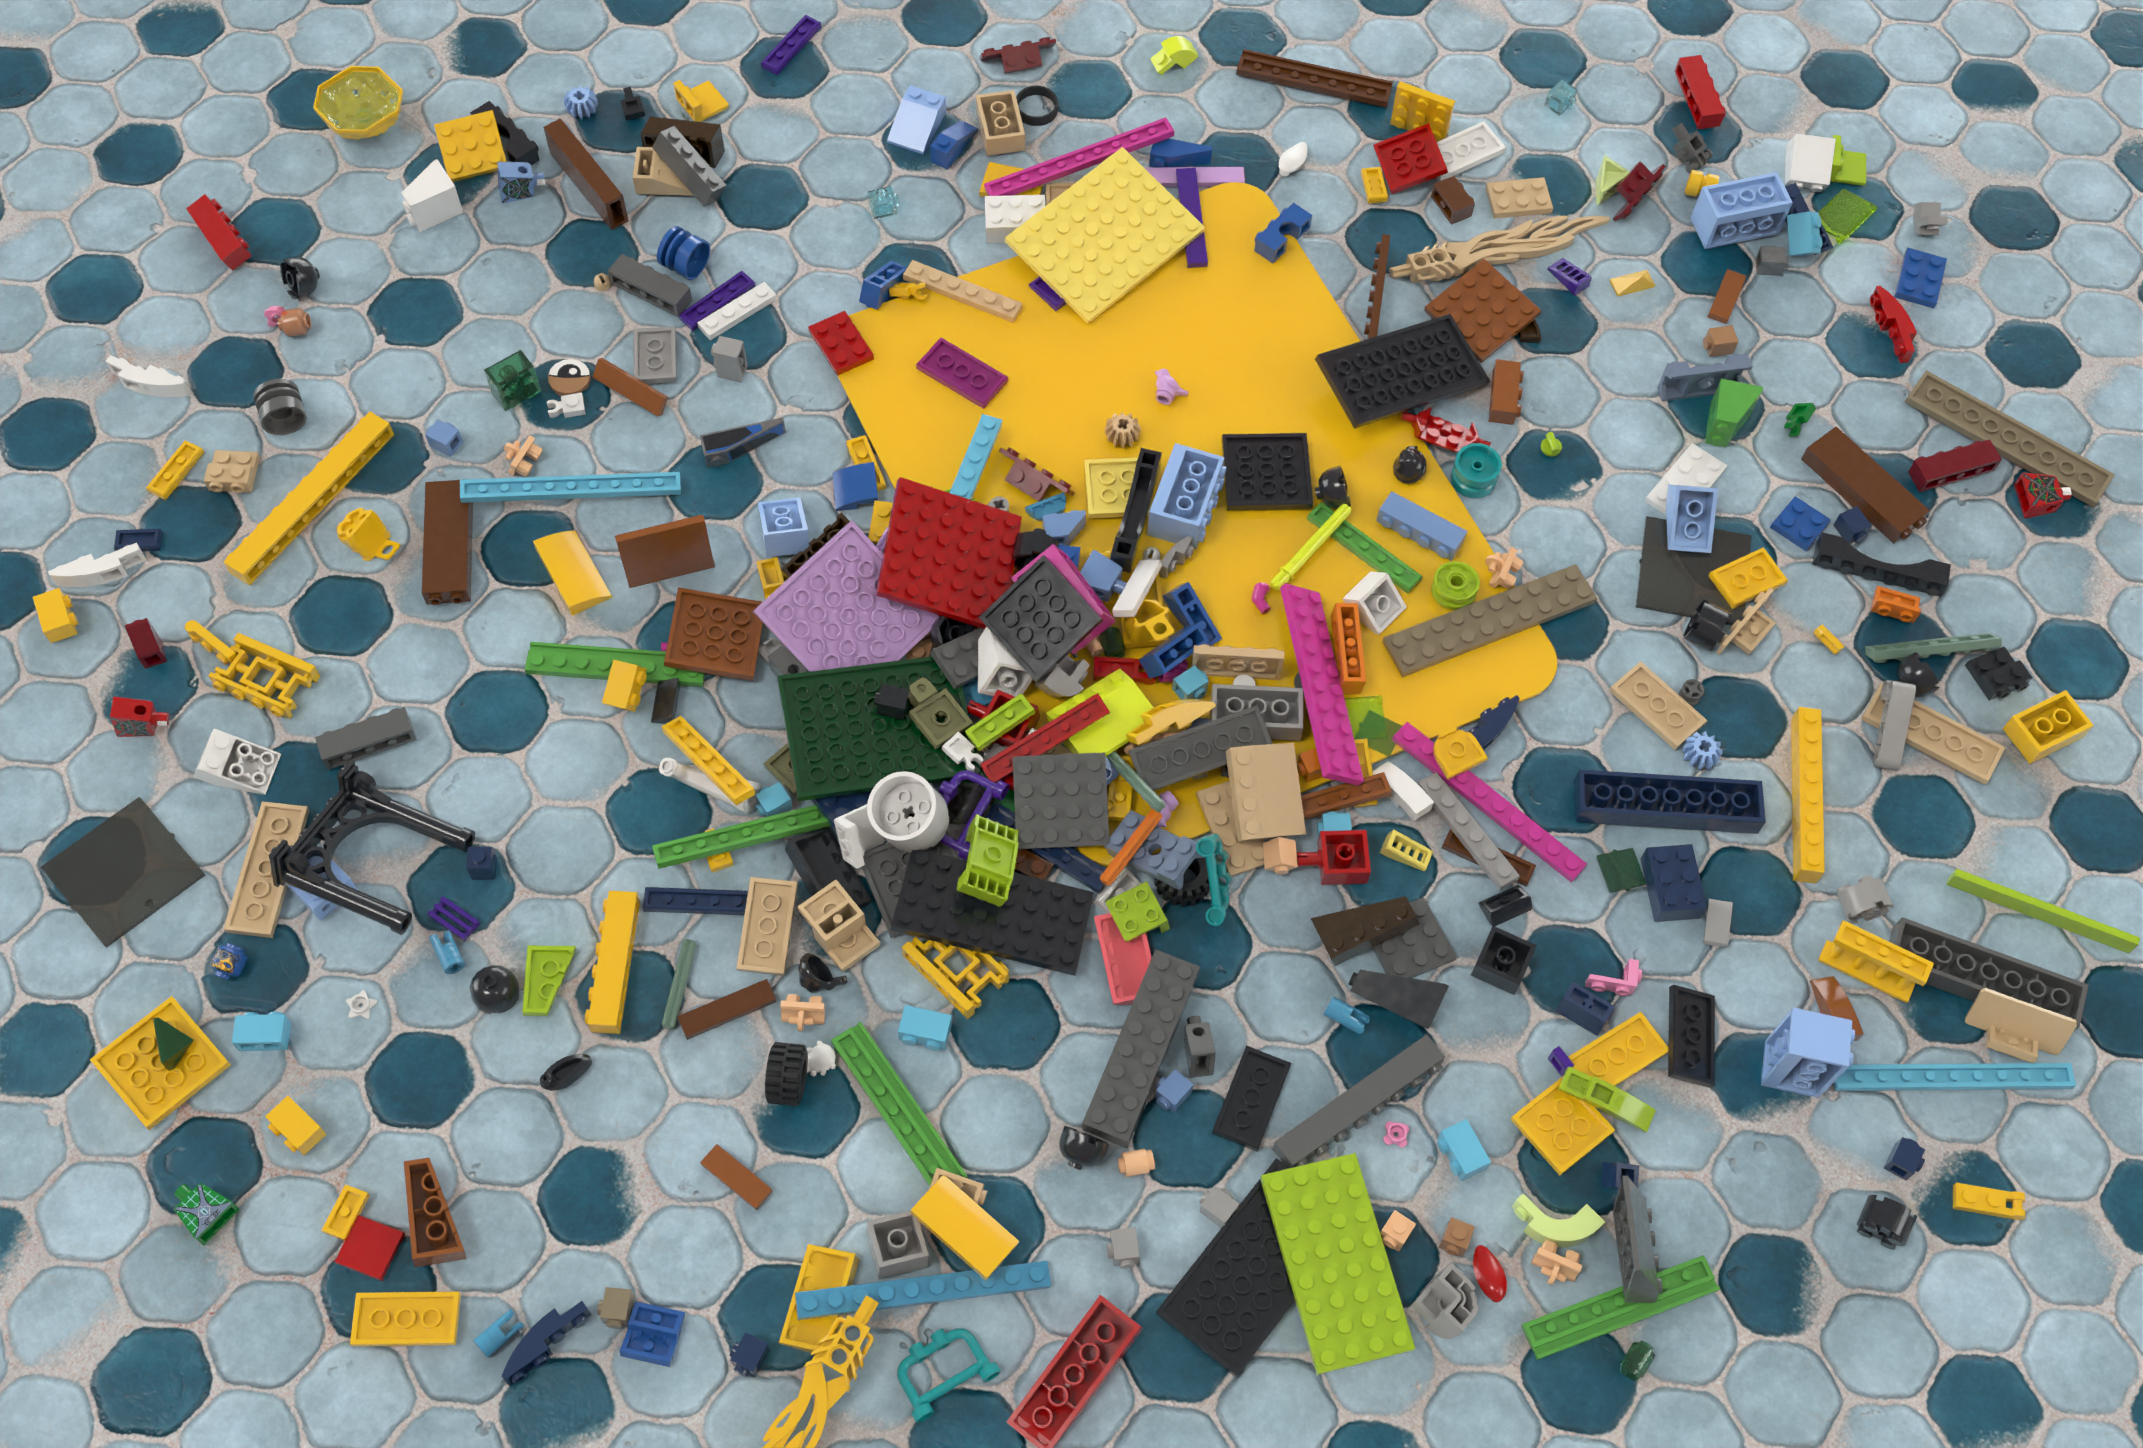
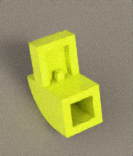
(1174, 50)

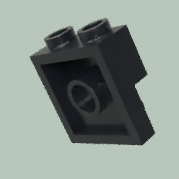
(1998, 673)

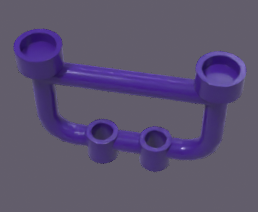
(948, 790)

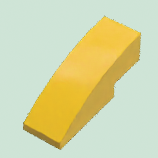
(770, 575)

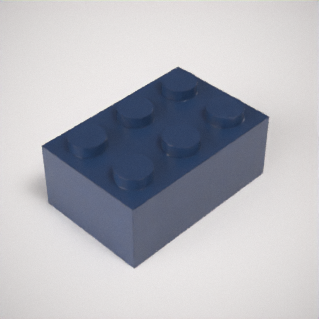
(1673, 883)

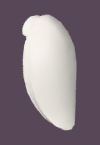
(1292, 159)

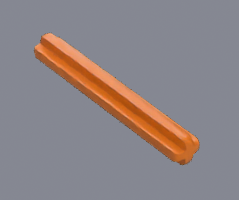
(1130, 847)

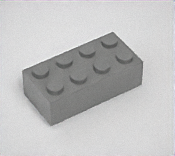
(1279, 707)

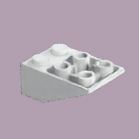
(236, 763)

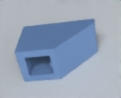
(1064, 526)

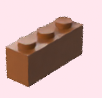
(1505, 392)

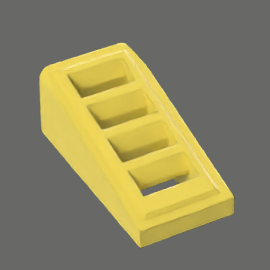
(1403, 857)

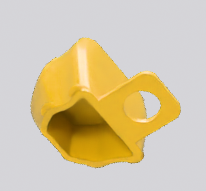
(366, 534)
(1148, 623)

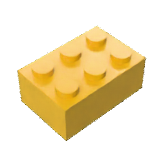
(2047, 727)

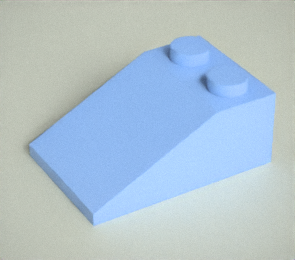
(917, 119)
(1690, 517)
(783, 527)

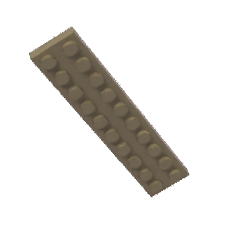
(2010, 437)
(1489, 620)

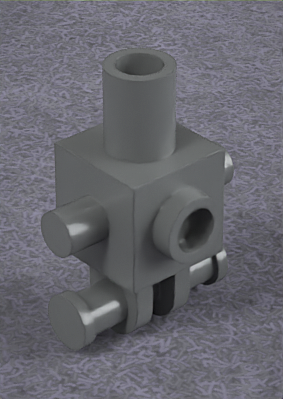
(1691, 148)

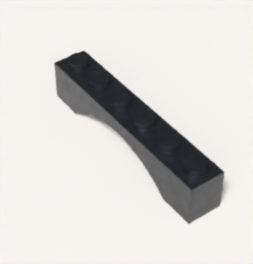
(1136, 510)
(1837, 554)

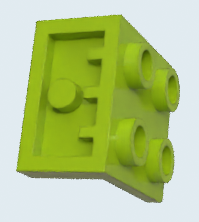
(1848, 165)
(1137, 912)

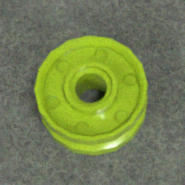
(1457, 574)

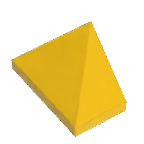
(1632, 283)

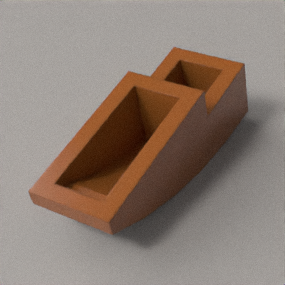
(1834, 1002)

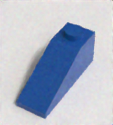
(951, 143)
(1179, 154)
(876, 286)
(1189, 610)

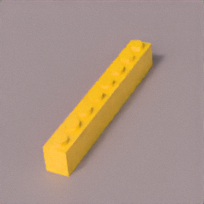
(1807, 795)

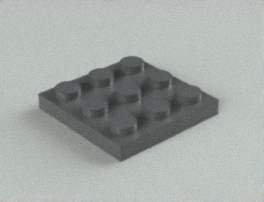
(1417, 948)

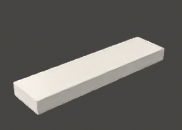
(1136, 588)

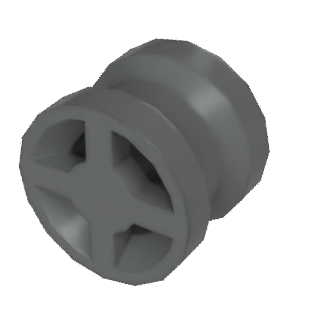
(1692, 687)

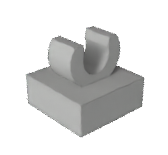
(768, 648)

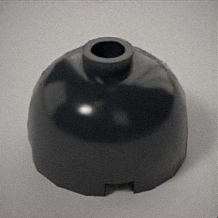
(300, 276)
(1333, 488)
(948, 629)
(1919, 674)
(494, 989)
(1081, 1148)

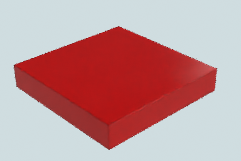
(369, 1248)

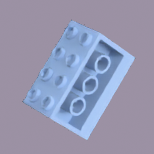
(1741, 210)
(1186, 495)
(1807, 1052)

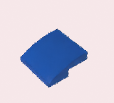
(855, 486)
(652, 1334)

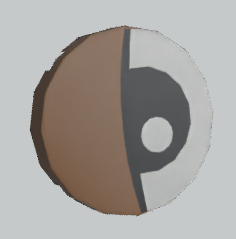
(569, 377)

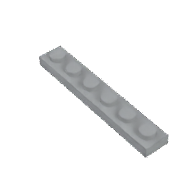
(1469, 832)

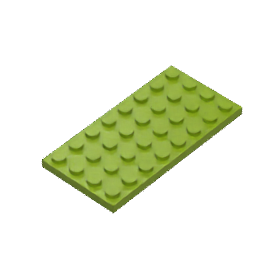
(1337, 1264)

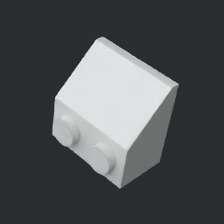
(1377, 601)

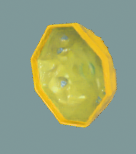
(359, 102)

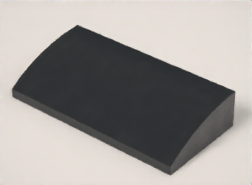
(820, 862)

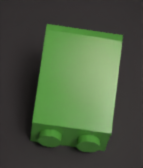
(1730, 410)

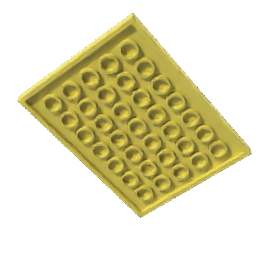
(1104, 235)

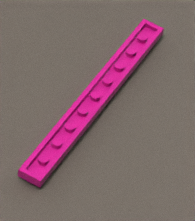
(1079, 159)
(1494, 806)

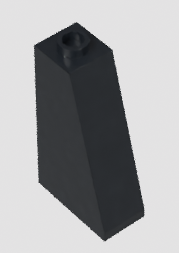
(1405, 996)

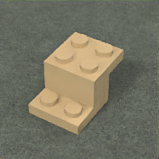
(839, 926)

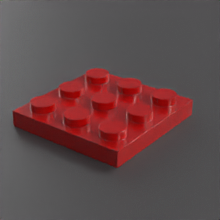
(1410, 158)

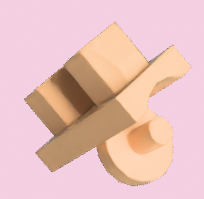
(519, 464)
(1500, 565)
(802, 1012)
(1555, 1265)

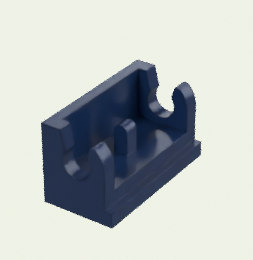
(1585, 1008)

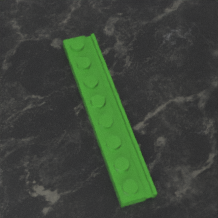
(596, 663)
(895, 1103)
(1610, 1313)

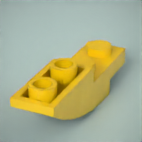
(1173, 714)

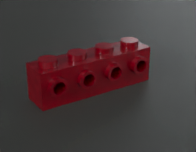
(1954, 465)

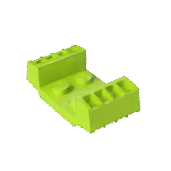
(989, 861)

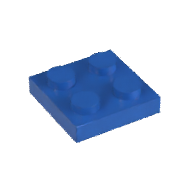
(1800, 523)

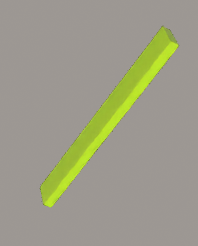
(2043, 911)

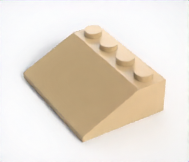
(1265, 791)

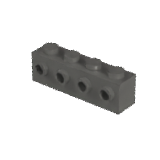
(689, 166)
(650, 285)
(365, 738)

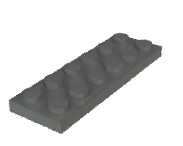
(1198, 748)

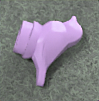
(1167, 387)
(1171, 803)

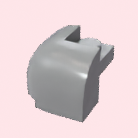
(1064, 678)
(1447, 1303)

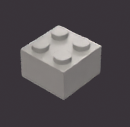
(896, 1244)

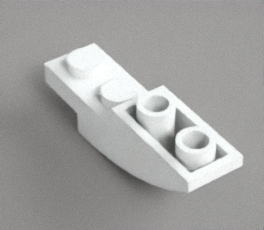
(149, 381)
(92, 572)

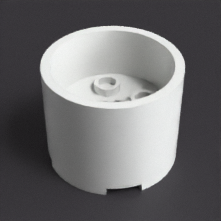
(895, 799)

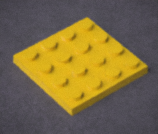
(139, 1077)

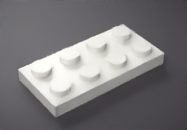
(1469, 149)
(1692, 469)

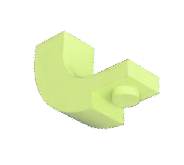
(1562, 1232)

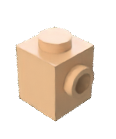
(1280, 855)
(1397, 1231)

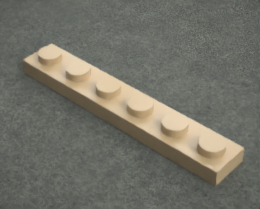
(963, 291)

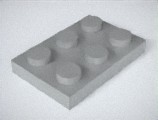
(655, 355)

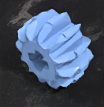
(580, 102)
(1702, 750)

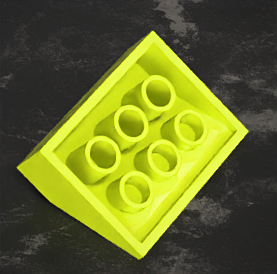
(1108, 734)

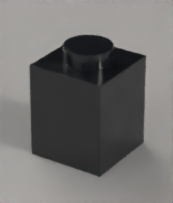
(891, 701)

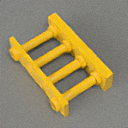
(1875, 961)

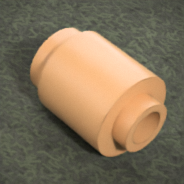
(1136, 1162)

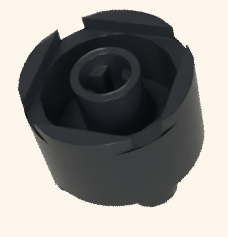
(1030, 545)
(1707, 625)
(1886, 1221)

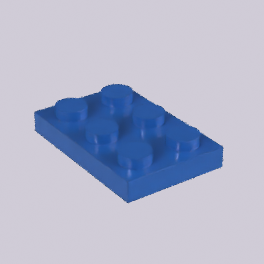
(1920, 277)

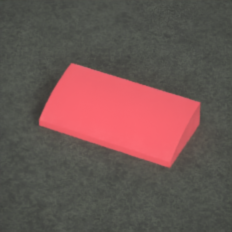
(1123, 960)

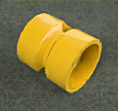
(1697, 181)

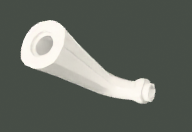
(697, 779)

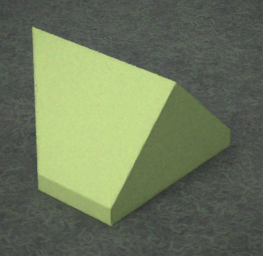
(1608, 178)

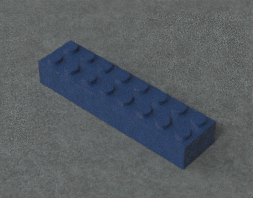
(1669, 801)

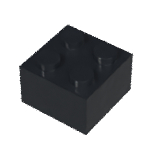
(1503, 960)

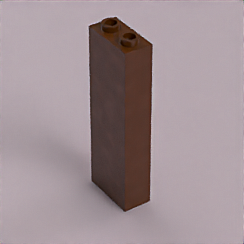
(586, 174)
(1865, 485)
(446, 544)

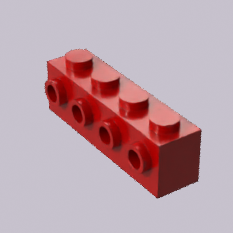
(1700, 92)
(219, 232)

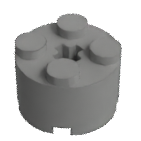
(1865, 899)

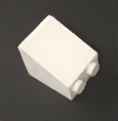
(1809, 161)
(431, 198)
(999, 668)

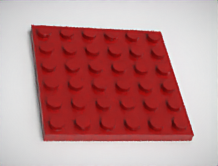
(946, 553)

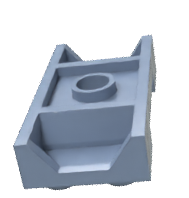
(1684, 382)
(1166, 866)

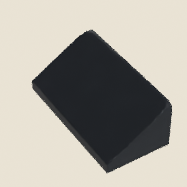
(666, 701)
(1506, 905)

